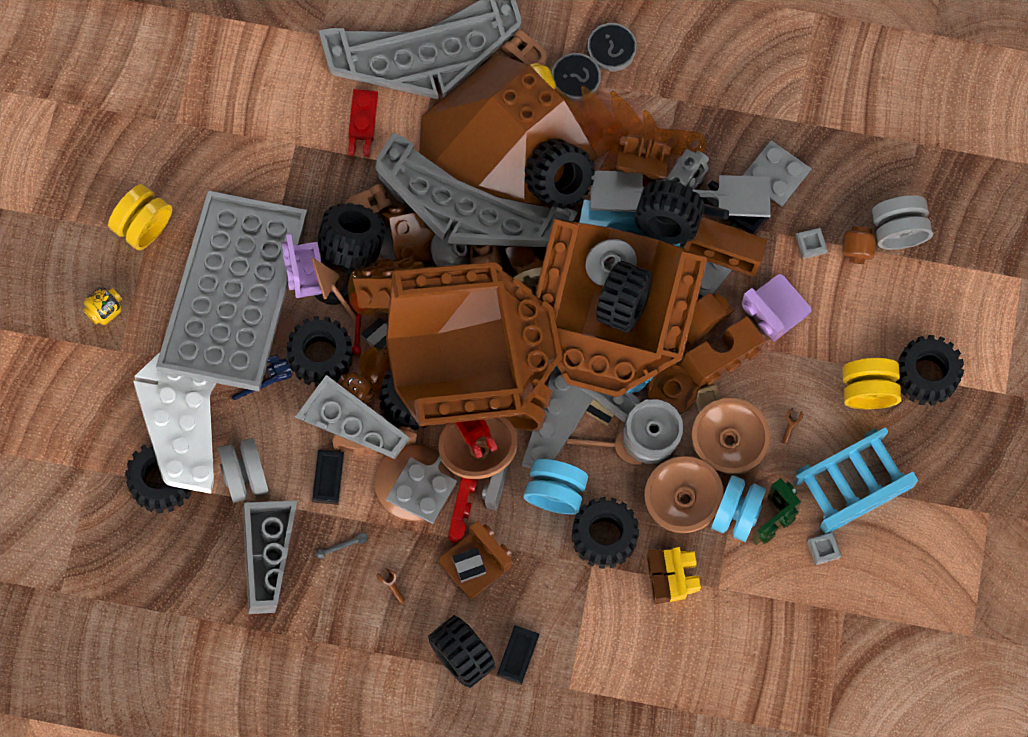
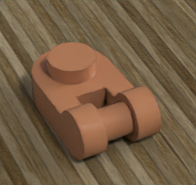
(530, 54)
(376, 192)

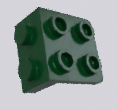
(785, 500)

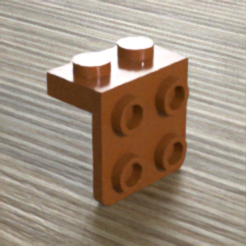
(409, 234)
(374, 283)
(494, 557)

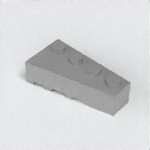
(266, 548)

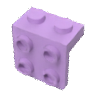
(299, 267)
(776, 307)

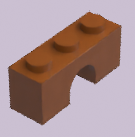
(706, 364)

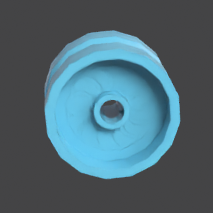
(556, 486)
(741, 509)

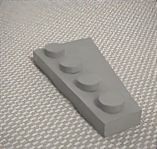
(345, 415)
(562, 417)

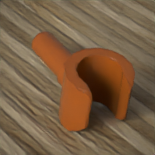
(790, 426)
(390, 582)

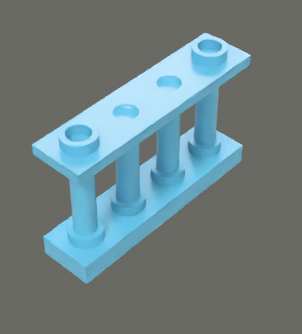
(855, 506)

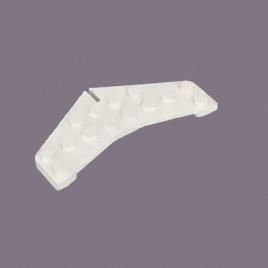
(178, 426)

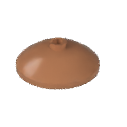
(733, 420)
(460, 459)
(391, 469)
(680, 479)

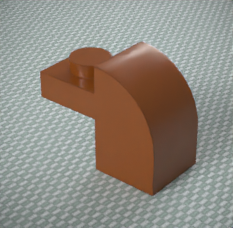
(520, 259)
(707, 313)

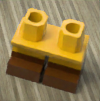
(668, 575)

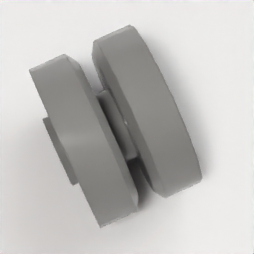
(902, 222)
(665, 432)
(242, 470)

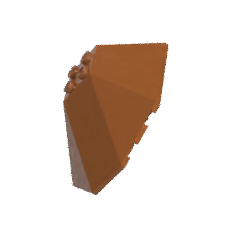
(493, 125)
(468, 342)
(601, 355)

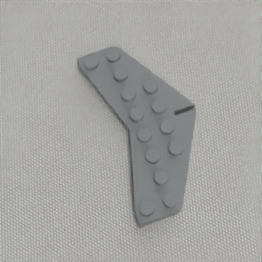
(414, 58)
(448, 202)

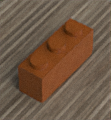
(728, 246)

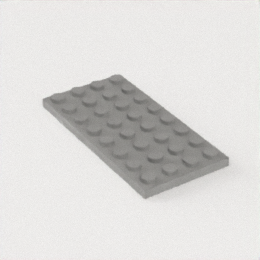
(231, 292)

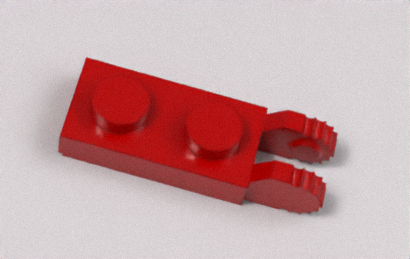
(362, 120)
(474, 430)
(461, 510)

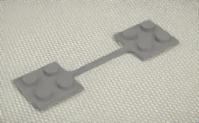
(785, 176)
(736, 193)
(422, 489)

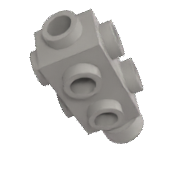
(687, 166)

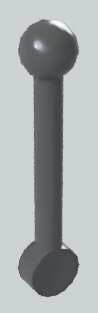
(361, 538)

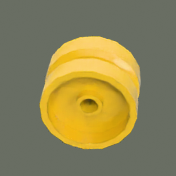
(140, 217)
(871, 383)

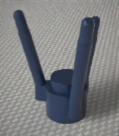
(276, 371)

